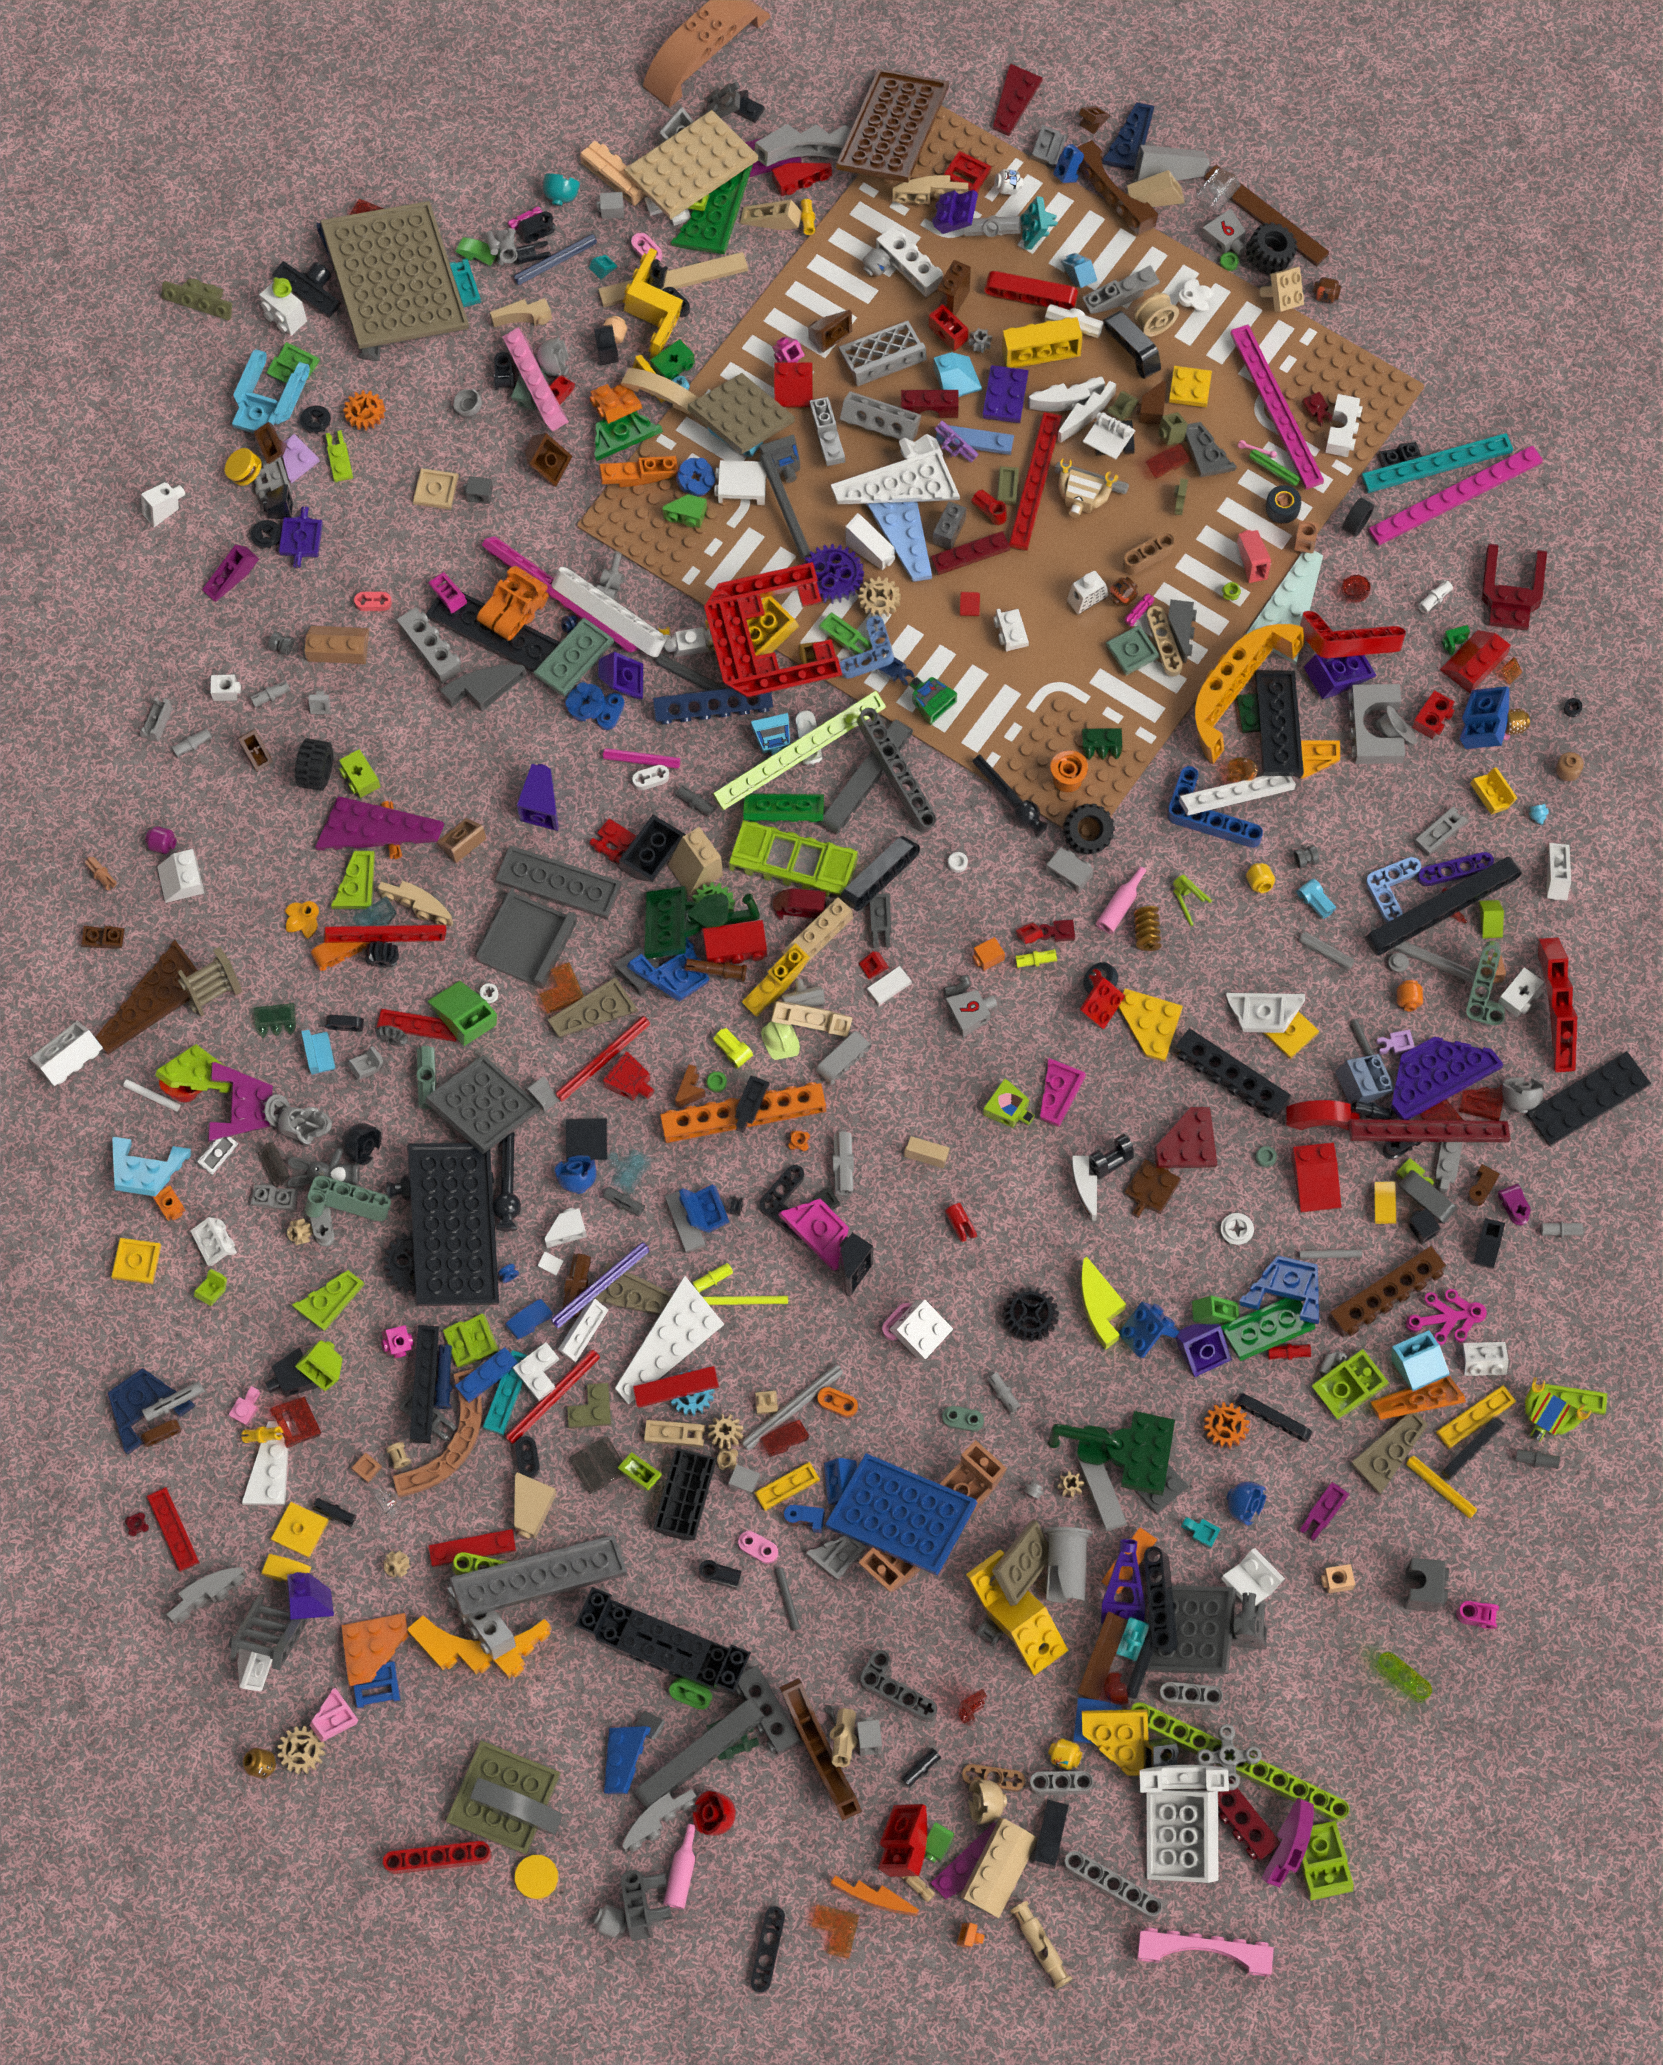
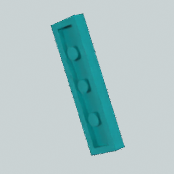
(504, 1399)

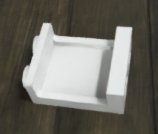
(741, 481)

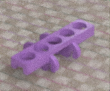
(944, 433)

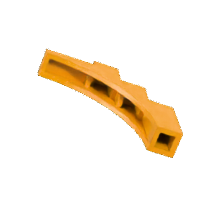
(445, 1647)

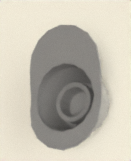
(1393, 726)

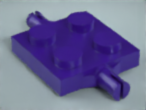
(301, 537)

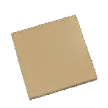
(435, 489)

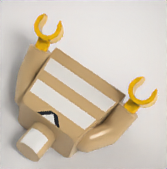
(1082, 490)

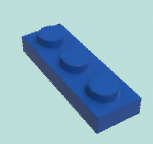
(486, 1375)

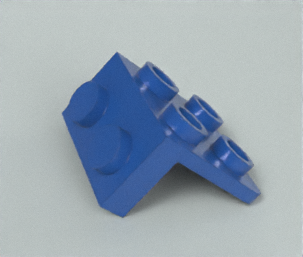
(704, 1208)
(1146, 1327)

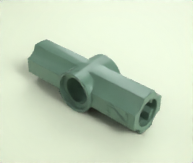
(425, 1066)

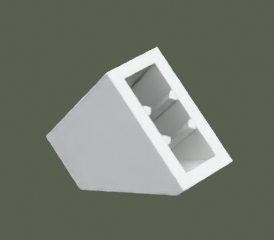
(869, 542)

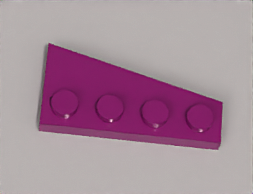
(956, 1875)

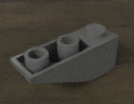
(1180, 619)

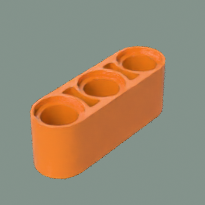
(330, 954)

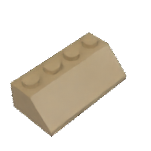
(999, 1867)

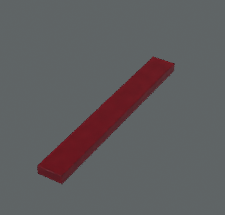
(1428, 1130)

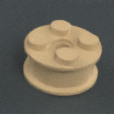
(1156, 314)

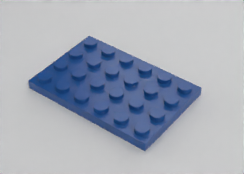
(901, 1514)

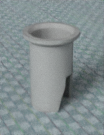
(1066, 1563)

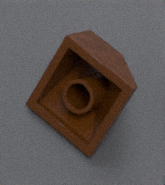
(830, 330)
(547, 458)

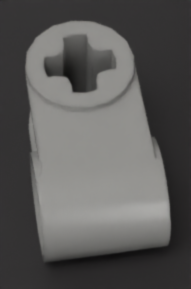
(321, 1225)

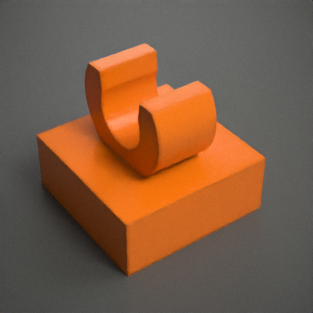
(969, 1936)

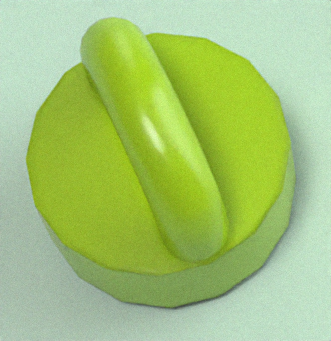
(281, 287)

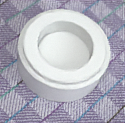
(957, 862)

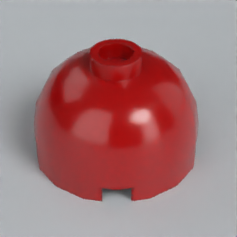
(714, 1813)

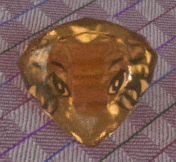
(1241, 769)

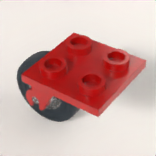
(1103, 995)

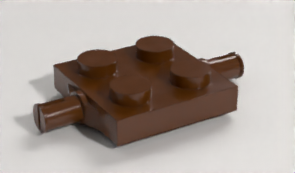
(1151, 1188)

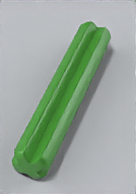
(1274, 467)

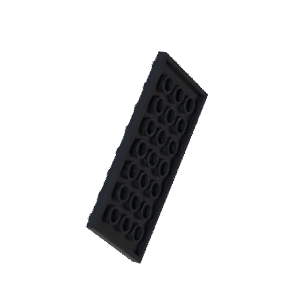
(452, 1225)

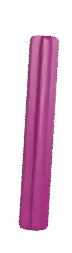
(641, 758)

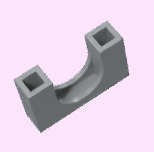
(1367, 747)

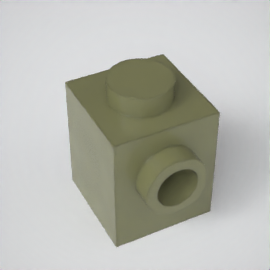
(1172, 429)

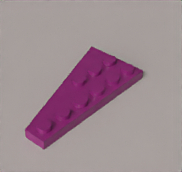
(369, 825)

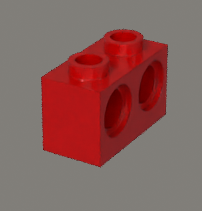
(1430, 713)

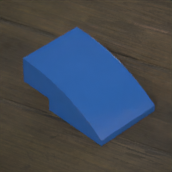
(1485, 718)

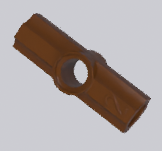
(577, 1279)

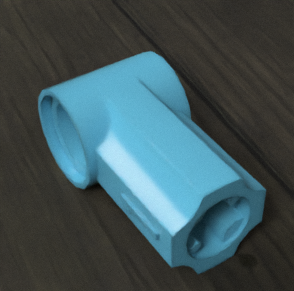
(1313, 895)

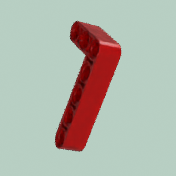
(1349, 642)

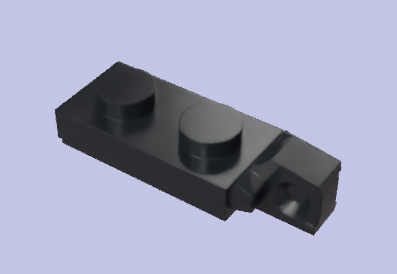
(750, 1102)

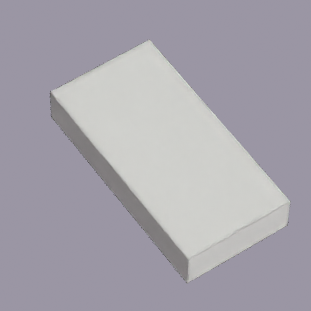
(889, 985)

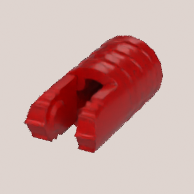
(958, 1220)

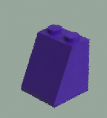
(538, 799)

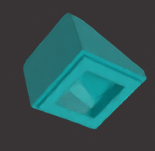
(602, 266)

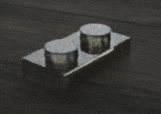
(273, 1164)

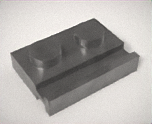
(1048, 146)

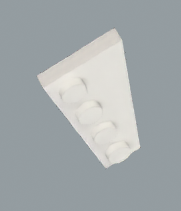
(269, 1473)

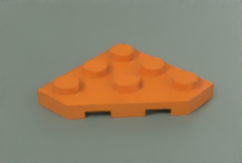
(371, 1645)

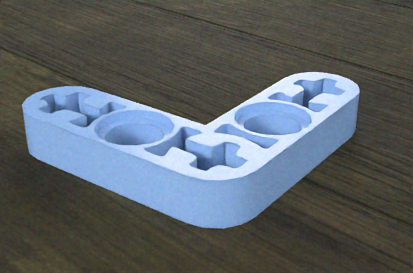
(1383, 887)

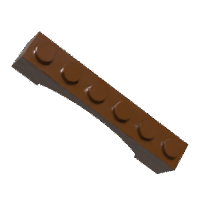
(1136, 214)

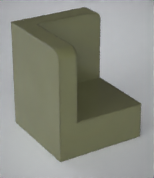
(1123, 406)

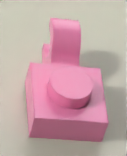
(245, 1409)

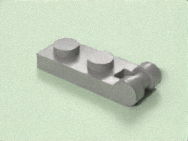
(1440, 831)

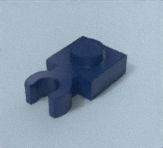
(896, 670)

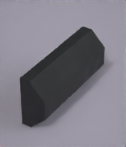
(684, 1494)

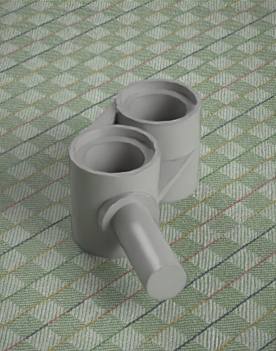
(612, 578)

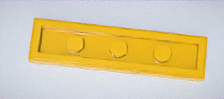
(1476, 1417)

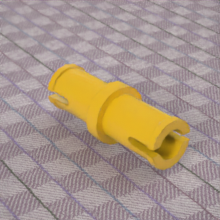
(807, 216)
(262, 1434)

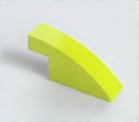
(1100, 1304)

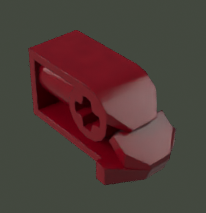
(799, 903)

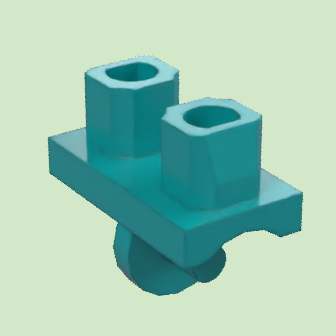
(1133, 1638)

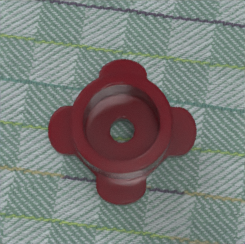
(132, 1520)

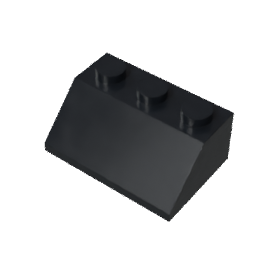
(650, 850)
(855, 1261)

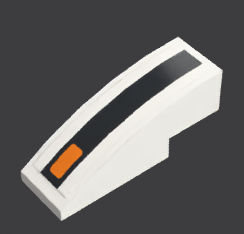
(1085, 1185)

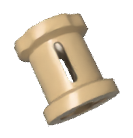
(398, 1455)

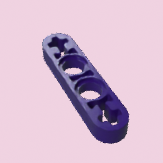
(1454, 866)

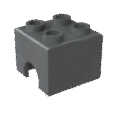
(1432, 1579)

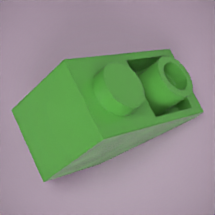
(686, 510)

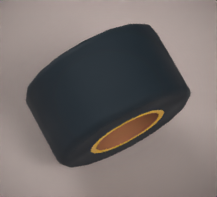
(1279, 498)

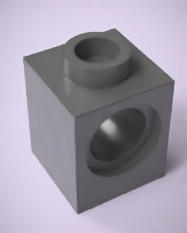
(478, 490)

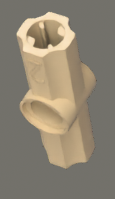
(843, 1737)

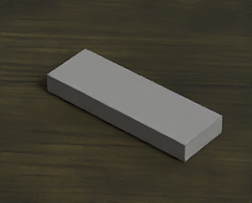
(690, 1236)

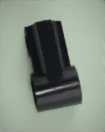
(722, 1575)

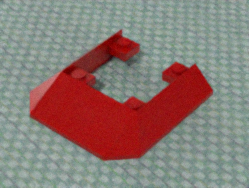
(727, 618)

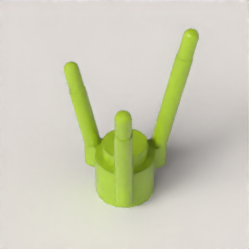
(1185, 887)

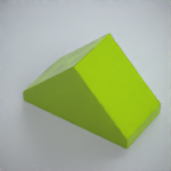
(1491, 918)
(639, 1472)

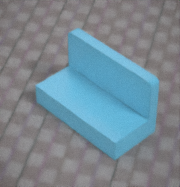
(318, 1052)

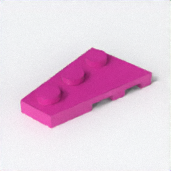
(1060, 1091)

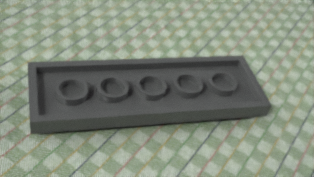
(558, 882)

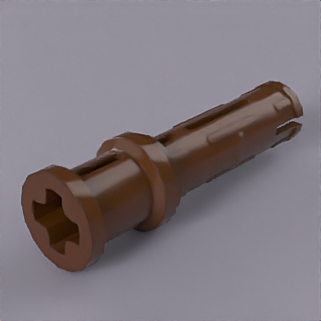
(724, 970)

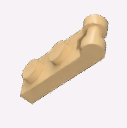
(674, 1433)

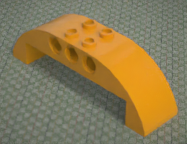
(1233, 674)

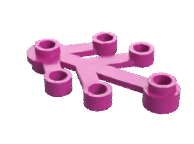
(1449, 1316)

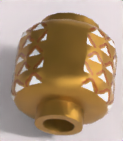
(1517, 721)

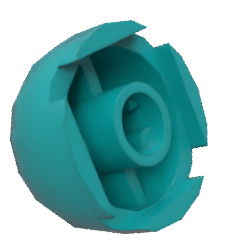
(560, 189)

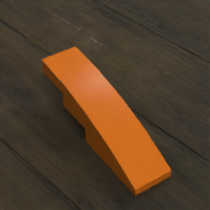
(883, 1899)

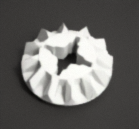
(1243, 1223)

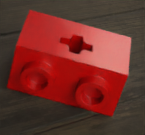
(948, 327)

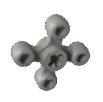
(1228, 1747)

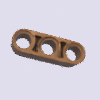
(1153, 546)

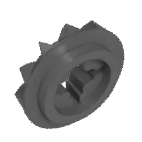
(391, 1035)

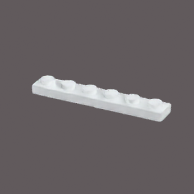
(1235, 793)

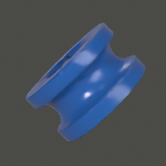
(508, 1273)

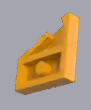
(1319, 755)

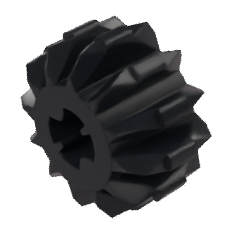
(381, 954)

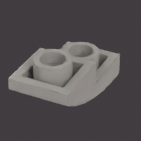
(274, 1198)

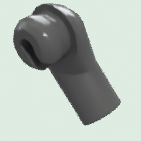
(958, 989)

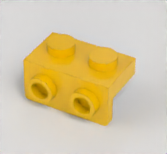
(1494, 791)

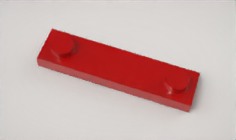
(481, 1545)

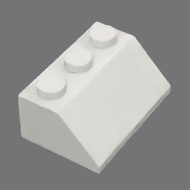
(66, 1053)

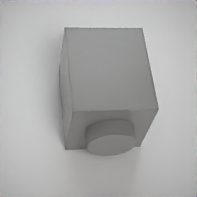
(611, 205)

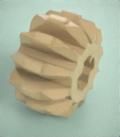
(733, 1429)

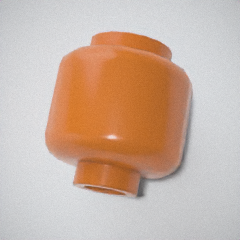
(1410, 995)

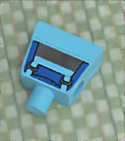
(772, 733)

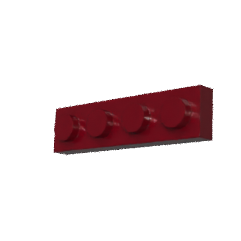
(970, 553)

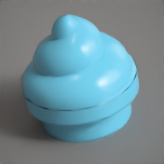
(1538, 813)

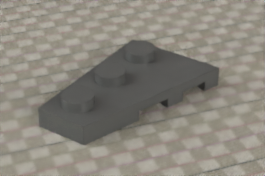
(1205, 453)

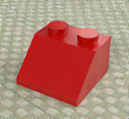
(793, 383)

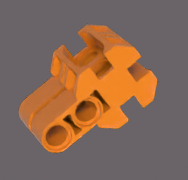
(513, 603)

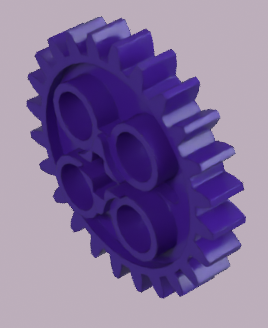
(833, 572)

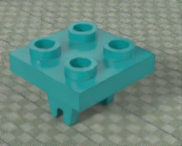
(1036, 222)

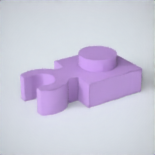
(1399, 1042)

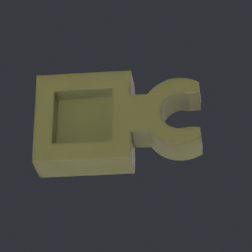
(1180, 493)

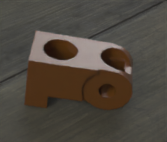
(1480, 1191)

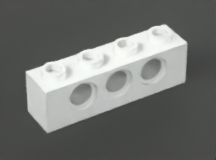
(911, 270)

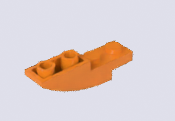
(642, 472)

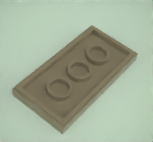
(1022, 1563)

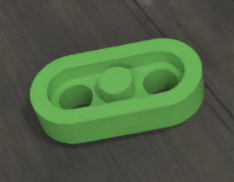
(690, 1694)

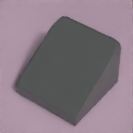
(652, 1721)

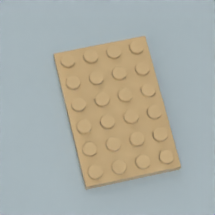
(691, 164)

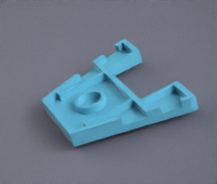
(142, 1174)

